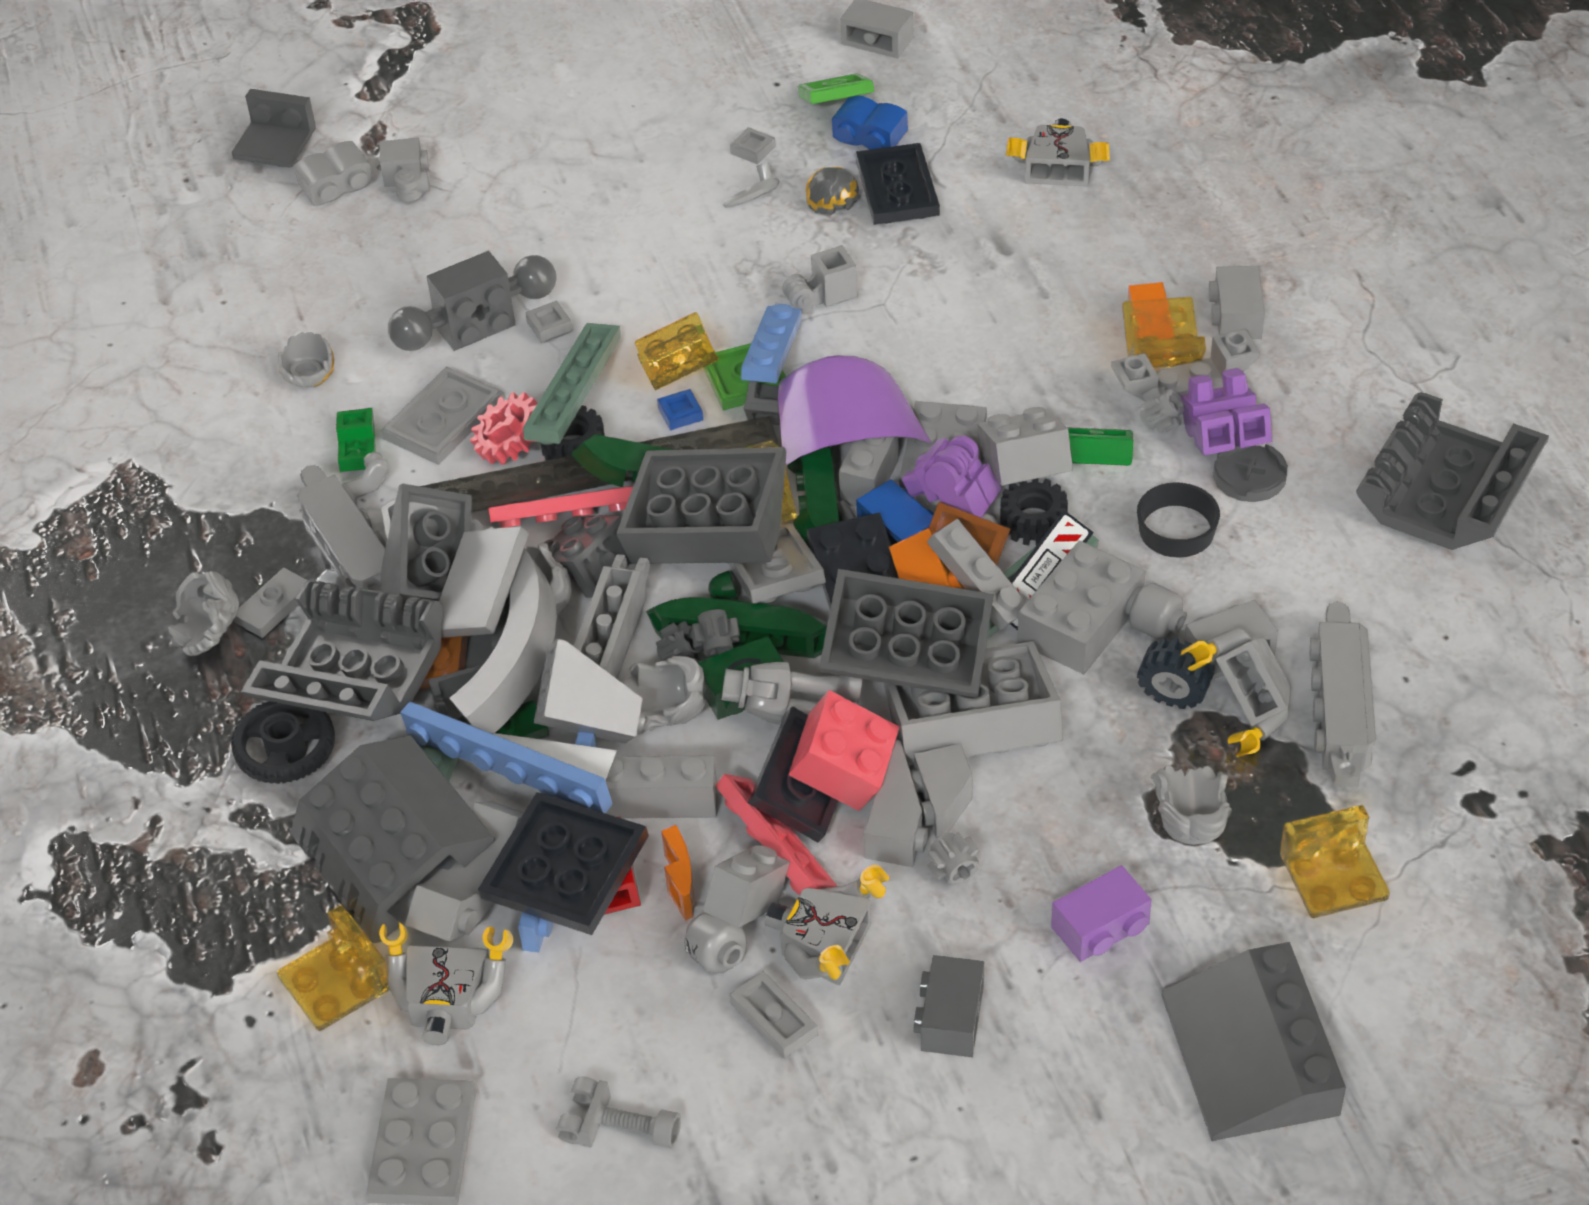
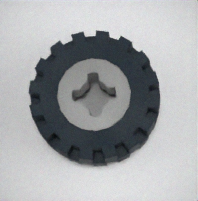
(1167, 675)

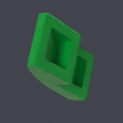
(355, 438)

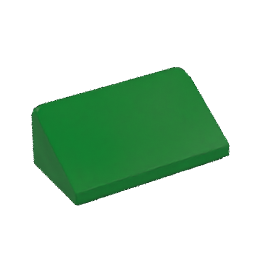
(1101, 446)

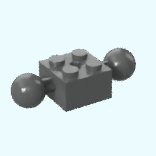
(471, 301)

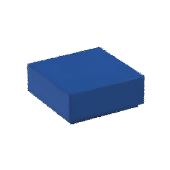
(680, 409)

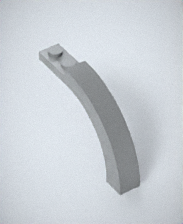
(519, 655)

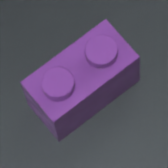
(1101, 913)

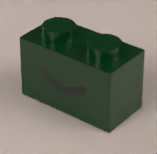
(714, 668)

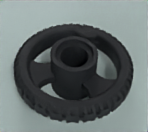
(283, 741)

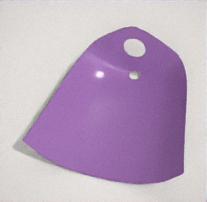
(840, 403)

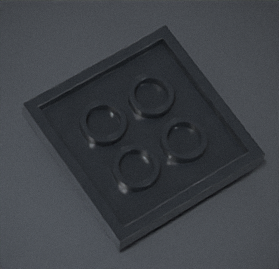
(563, 863)

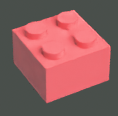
(844, 750)

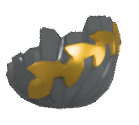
(831, 190)

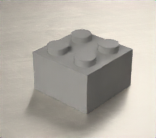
(1025, 445)

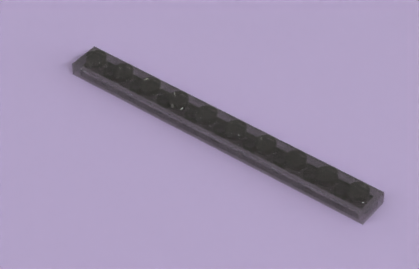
(568, 476)

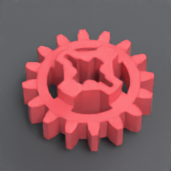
(501, 429)

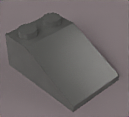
(423, 541)

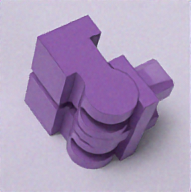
(1225, 414)
(954, 476)

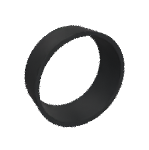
(1178, 495)

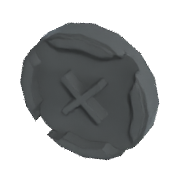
(1250, 473)

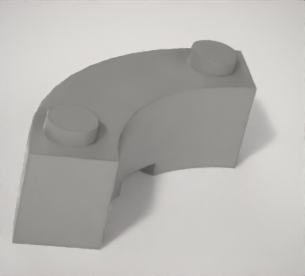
(450, 900)

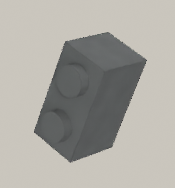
(951, 1006)

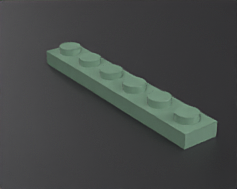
(571, 383)

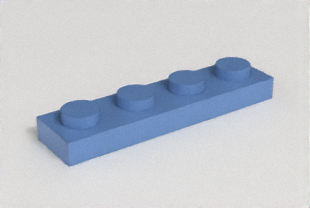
(771, 344)

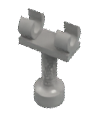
(596, 1096)

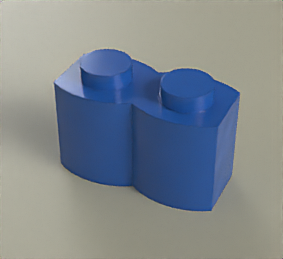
(869, 123)

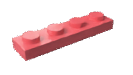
(547, 509)
(803, 869)

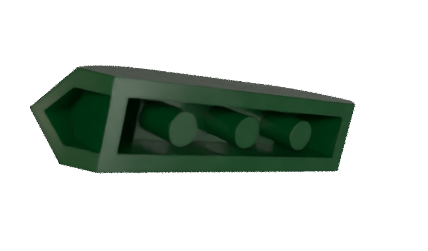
(612, 458)
(819, 501)
(789, 629)

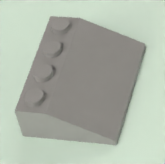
(1012, 710)

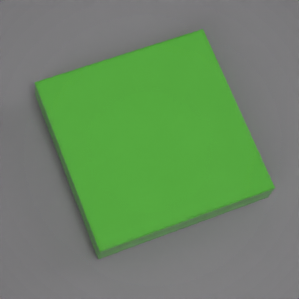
(835, 88)
(726, 377)

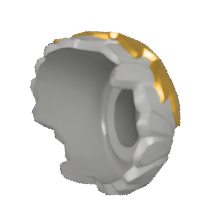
(306, 360)

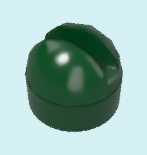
(722, 587)

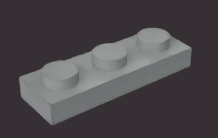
(977, 571)

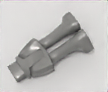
(768, 687)

